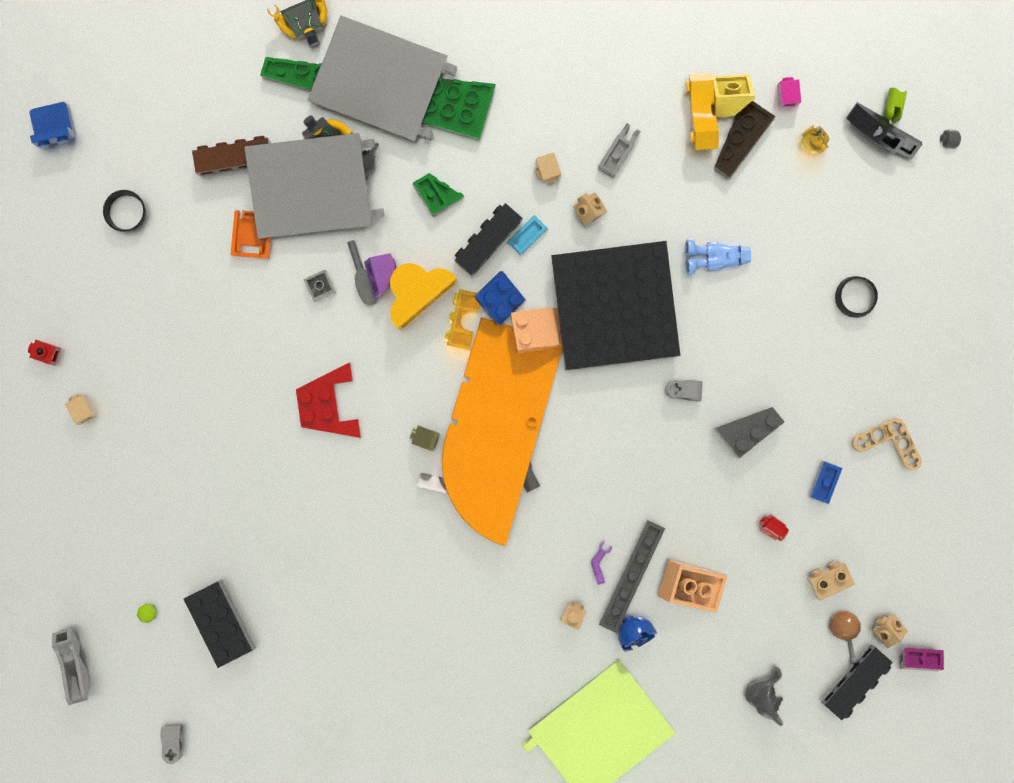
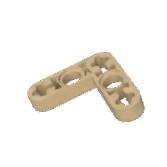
(889, 434)

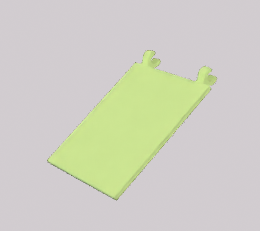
(601, 729)

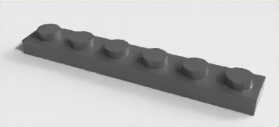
(631, 576)

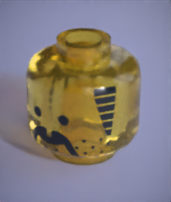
(815, 139)

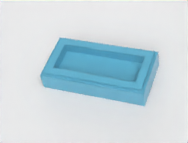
(527, 235)

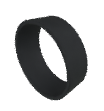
(109, 201)
(841, 306)

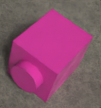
(789, 92)

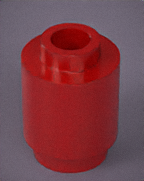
(773, 527)

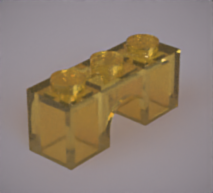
(458, 336)

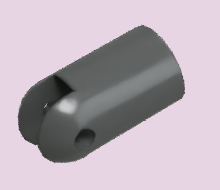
(530, 481)

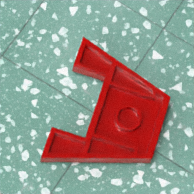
(319, 404)

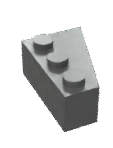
(748, 431)

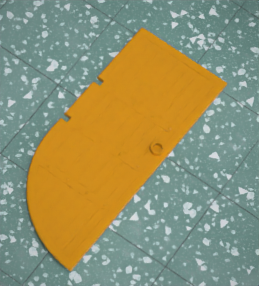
(495, 428)

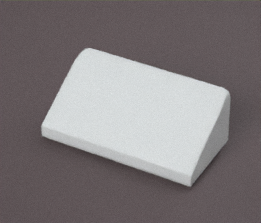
(431, 483)

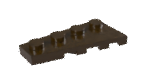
(742, 137)

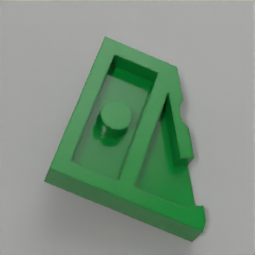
(436, 194)

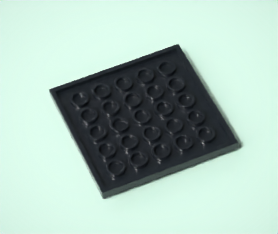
(615, 305)

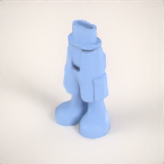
(718, 256)

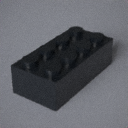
(219, 623)

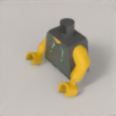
(302, 20)
(324, 128)

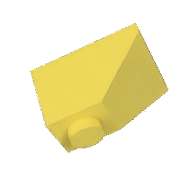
(732, 94)

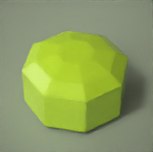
(146, 613)

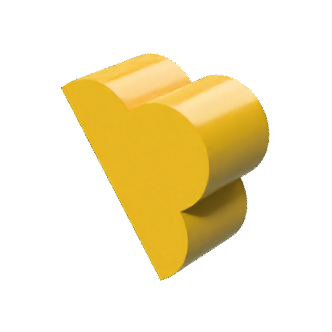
(416, 291)

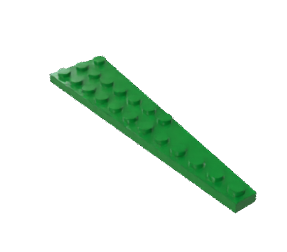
(453, 107)

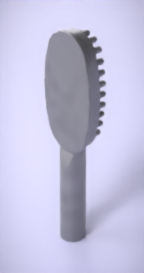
(361, 278)

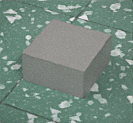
(319, 285)

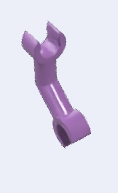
(595, 564)

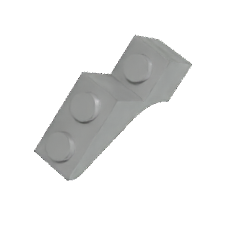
(72, 668)

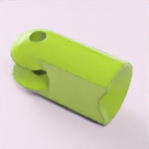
(895, 105)

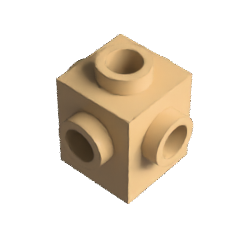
(589, 208)
(890, 630)

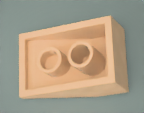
(536, 329)
(692, 586)

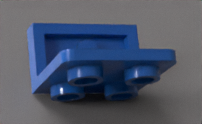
(51, 125)

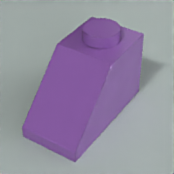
(379, 272)

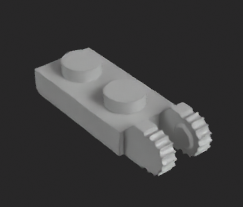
(618, 152)

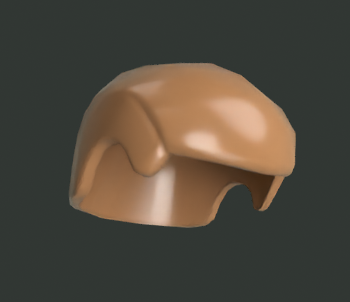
(845, 625)

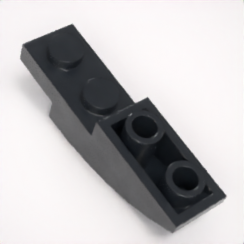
(882, 132)

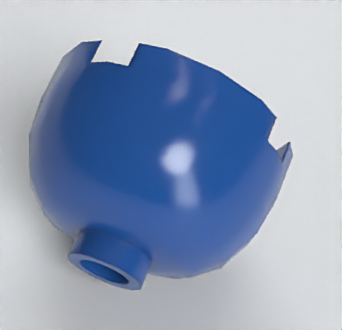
(635, 632)

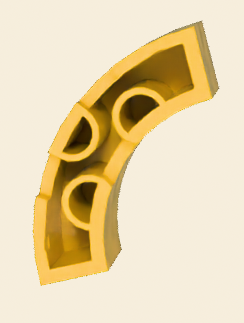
(703, 120)

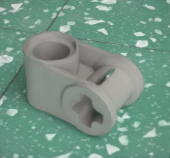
(688, 390)
(172, 741)

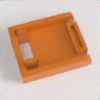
(245, 234)

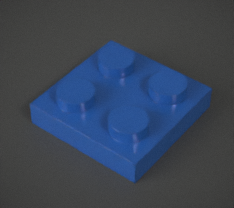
(499, 298)

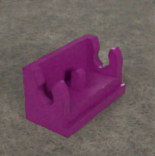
(922, 659)

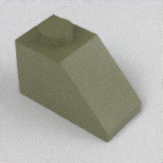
(424, 438)

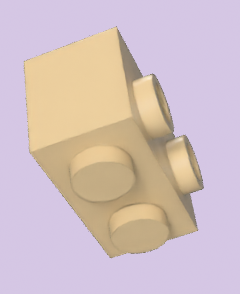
(830, 580)

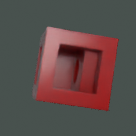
(50, 352)

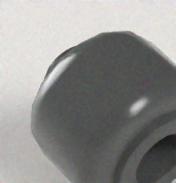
(950, 138)

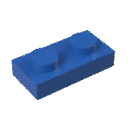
(826, 482)

